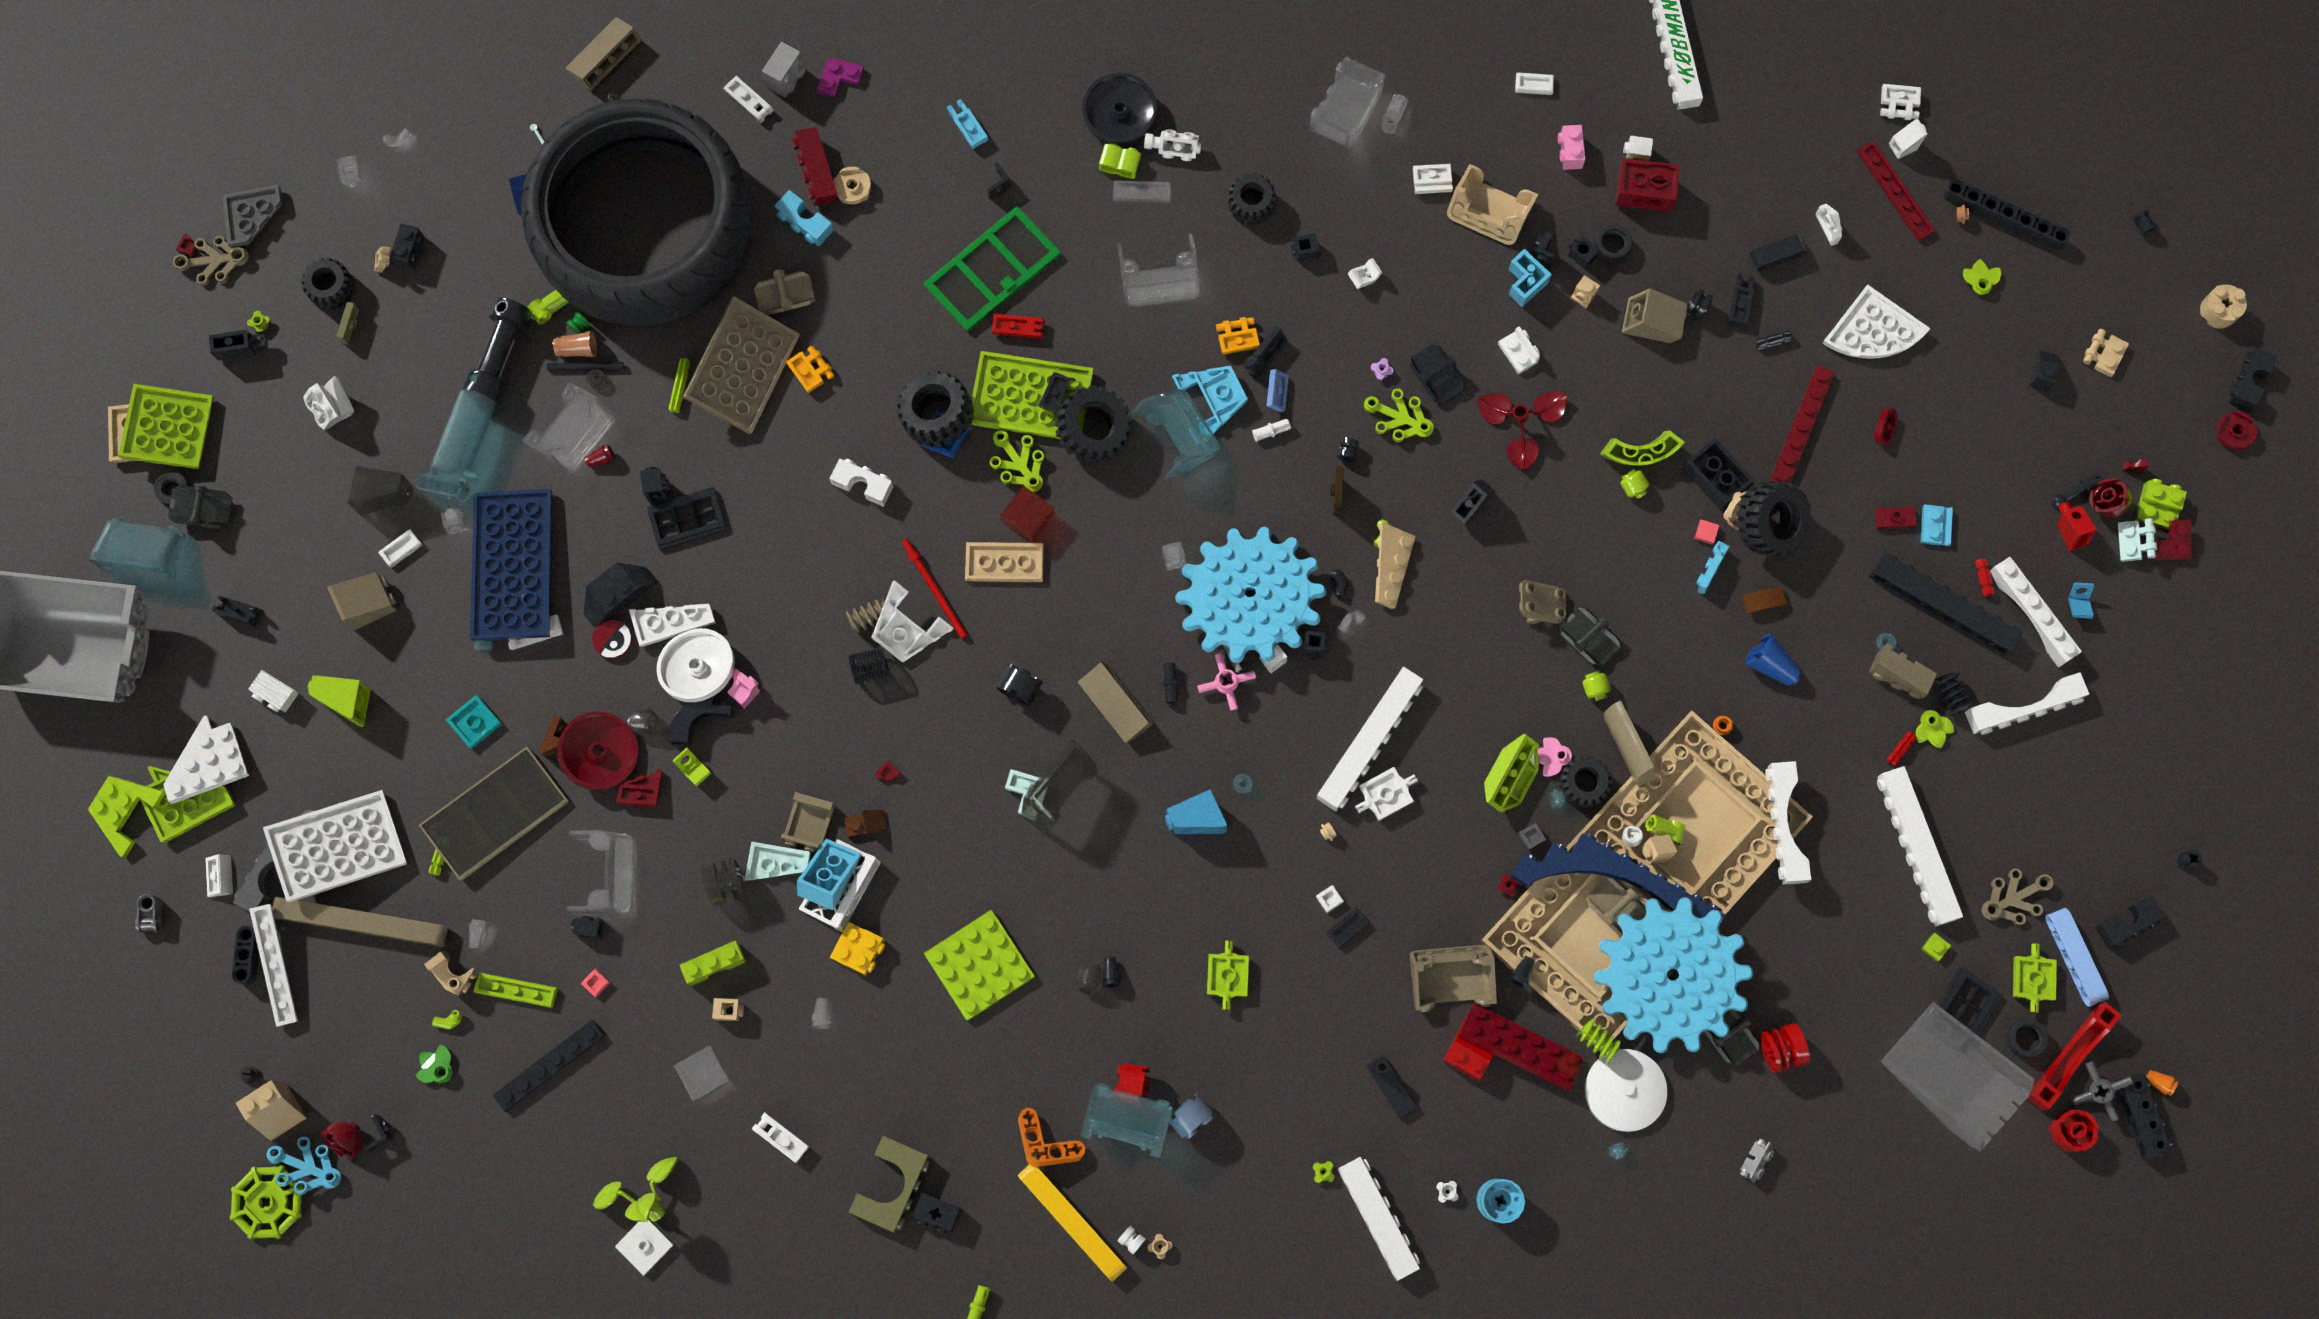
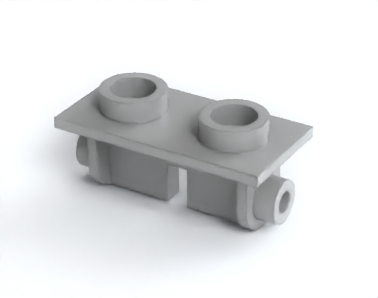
(1754, 1168)

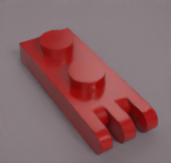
(1017, 326)

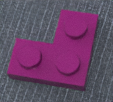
(838, 71)

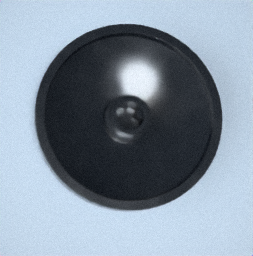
(1119, 108)

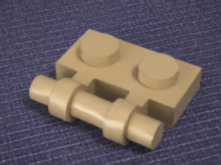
(2111, 355)

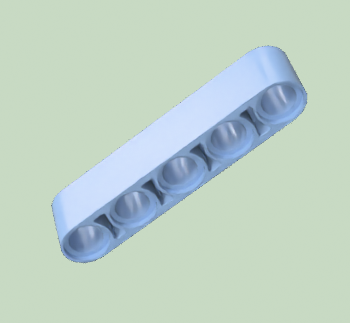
(2077, 957)

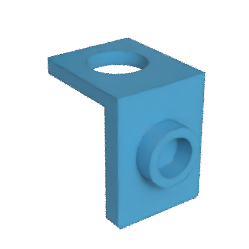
(2080, 603)

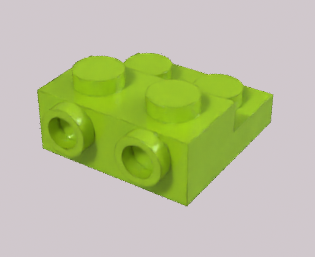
(2160, 503)

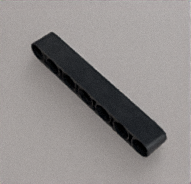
(2016, 214)

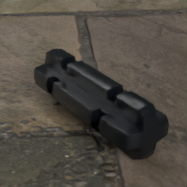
(1773, 340)

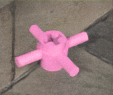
(1231, 676)

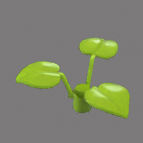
(646, 1206)

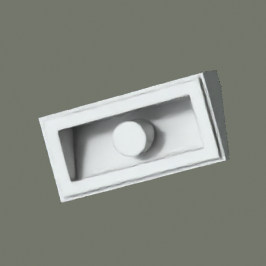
(219, 875)

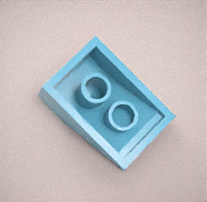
(828, 874)

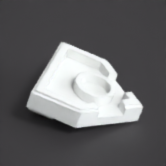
(1830, 223)

